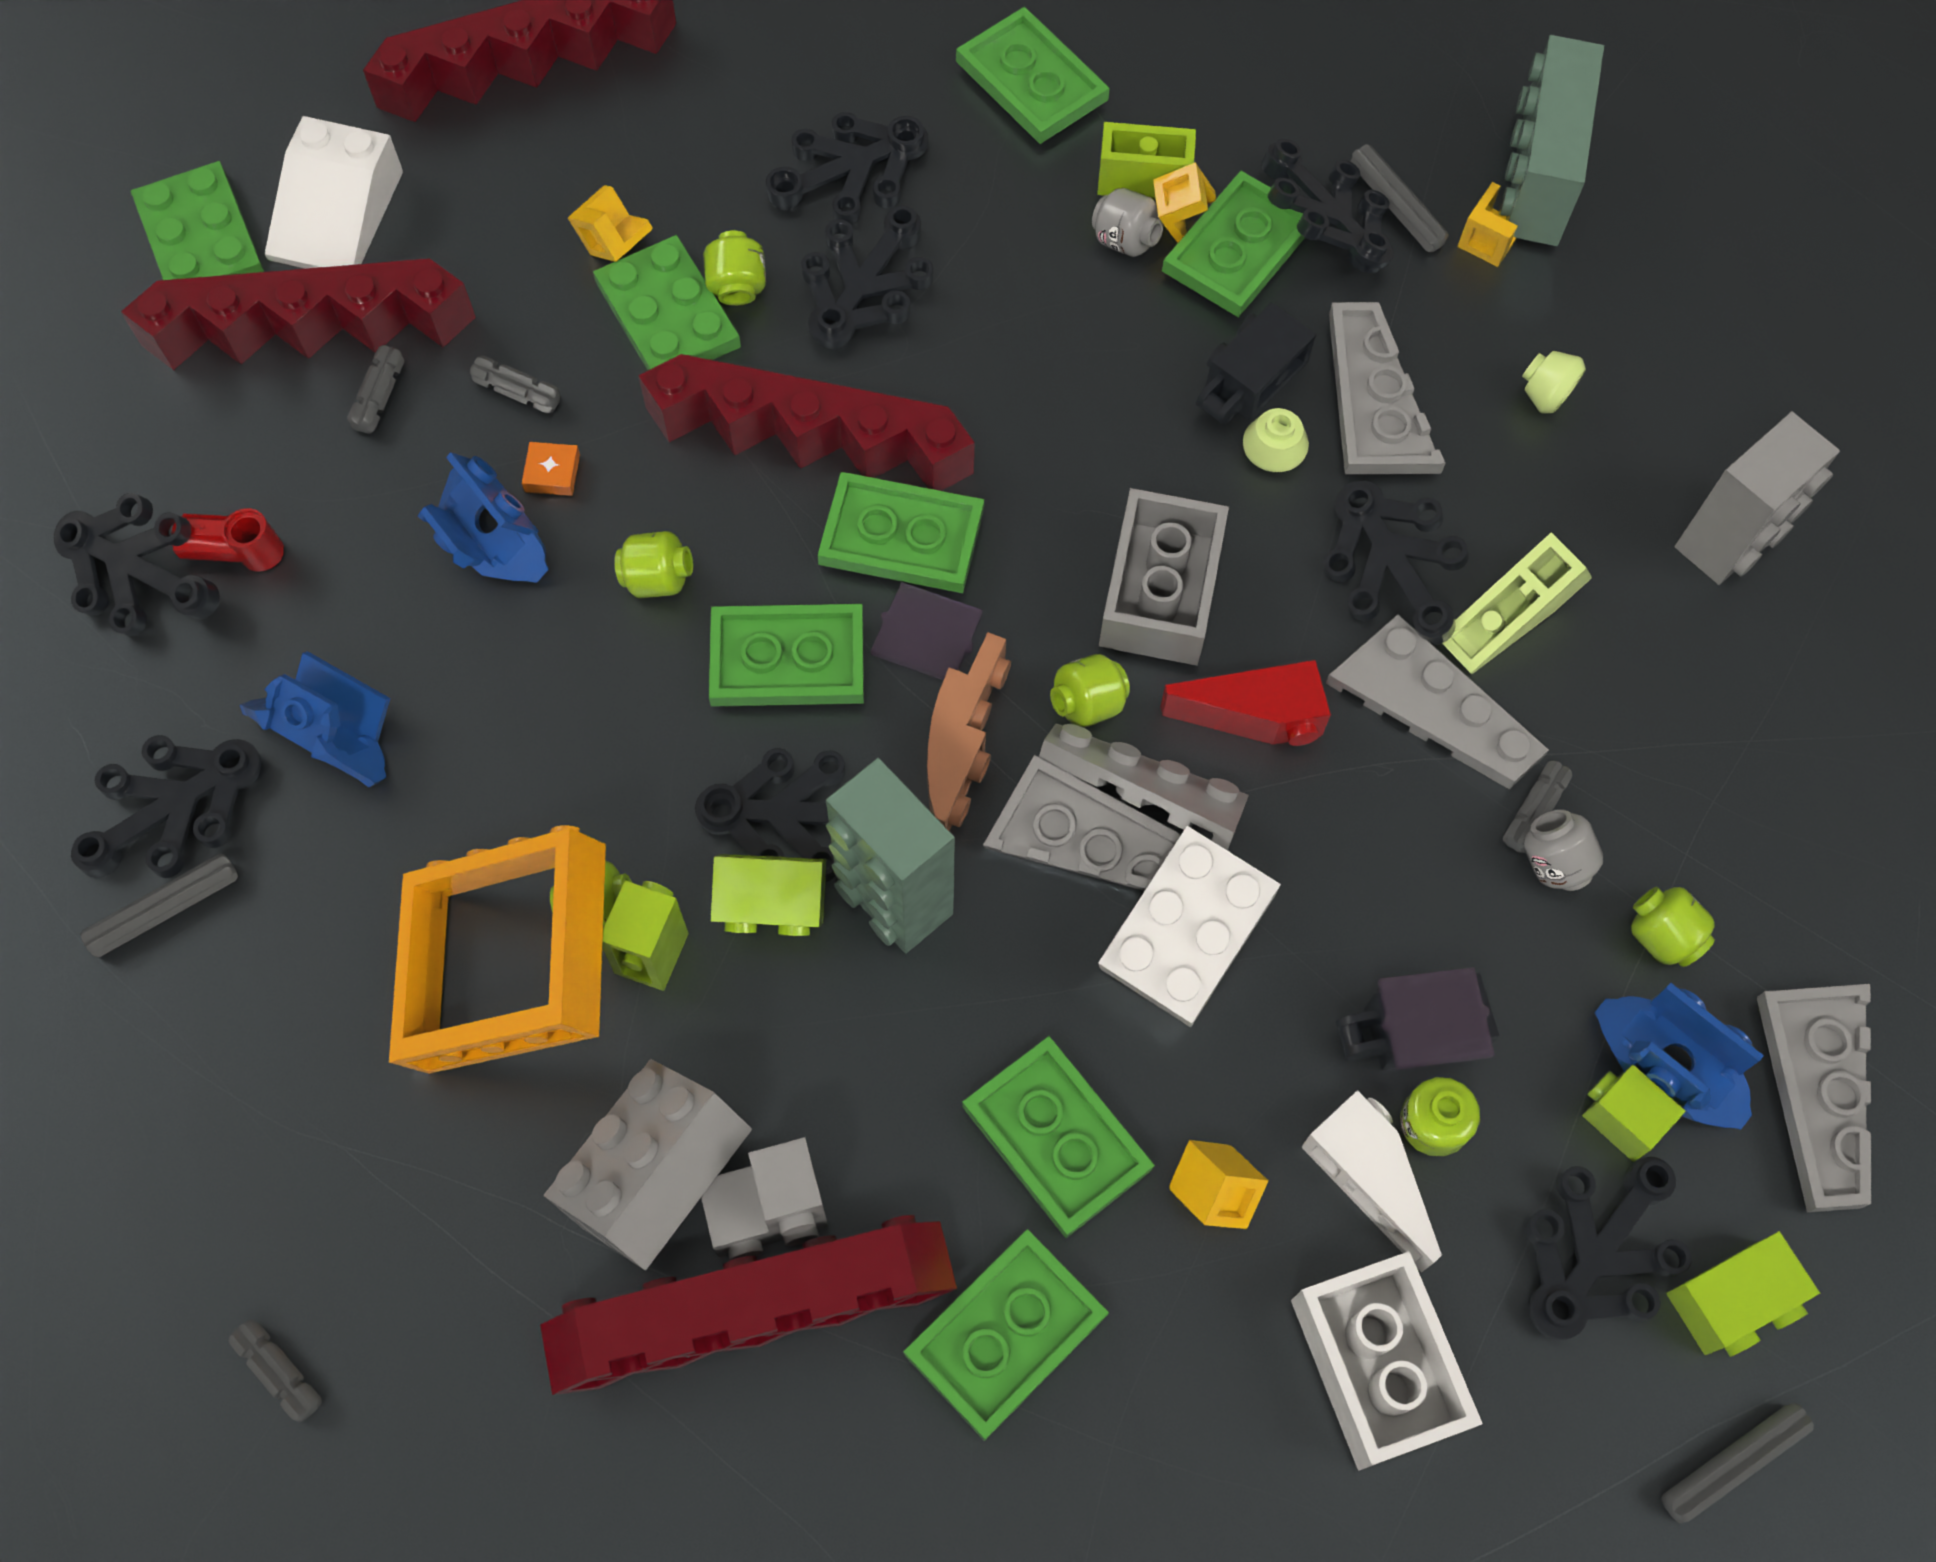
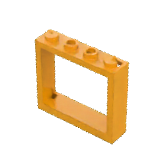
(574, 961)

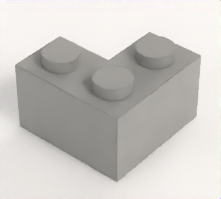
(765, 1202)

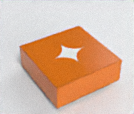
(550, 468)

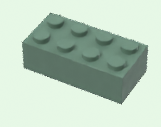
(1552, 139)
(891, 856)

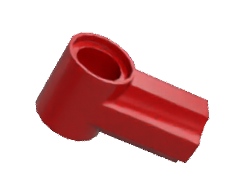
(239, 537)

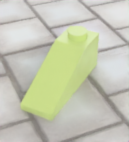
(1517, 603)

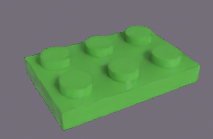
(1032, 75)
(196, 225)
(1235, 245)
(666, 305)
(901, 532)
(786, 655)
(1057, 1136)
(1005, 1334)

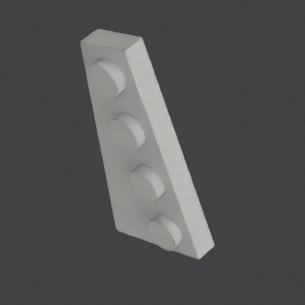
(1375, 398)
(1144, 781)
(1079, 829)

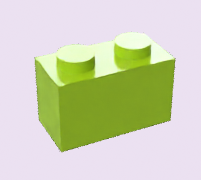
(1139, 153)
(768, 892)
(644, 934)
(1743, 1295)

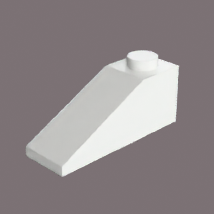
(1371, 1166)

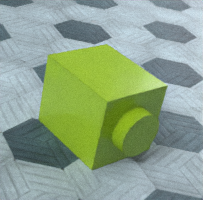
(1631, 1111)

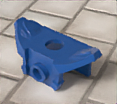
(510, 550)
(328, 716)
(1719, 1053)

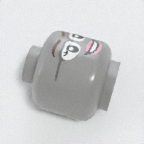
(1127, 222)
(1563, 850)

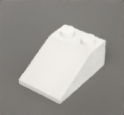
(331, 194)

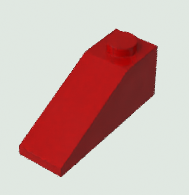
(1258, 704)

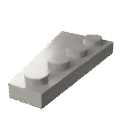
(1427, 692)
(1820, 1072)

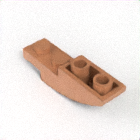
(956, 731)

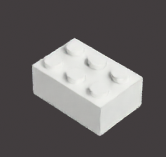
(1188, 926)
(1385, 1360)

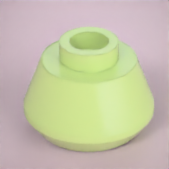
(1552, 379)
(1276, 441)

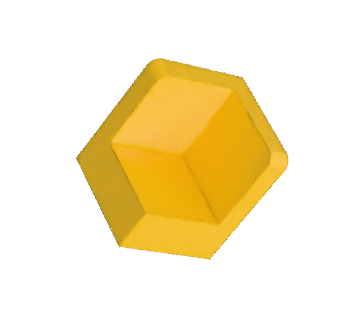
(1181, 197)
(607, 226)
(1487, 232)
(1218, 1184)

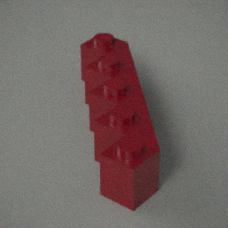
(508, 40)
(299, 307)
(808, 418)
(745, 1304)

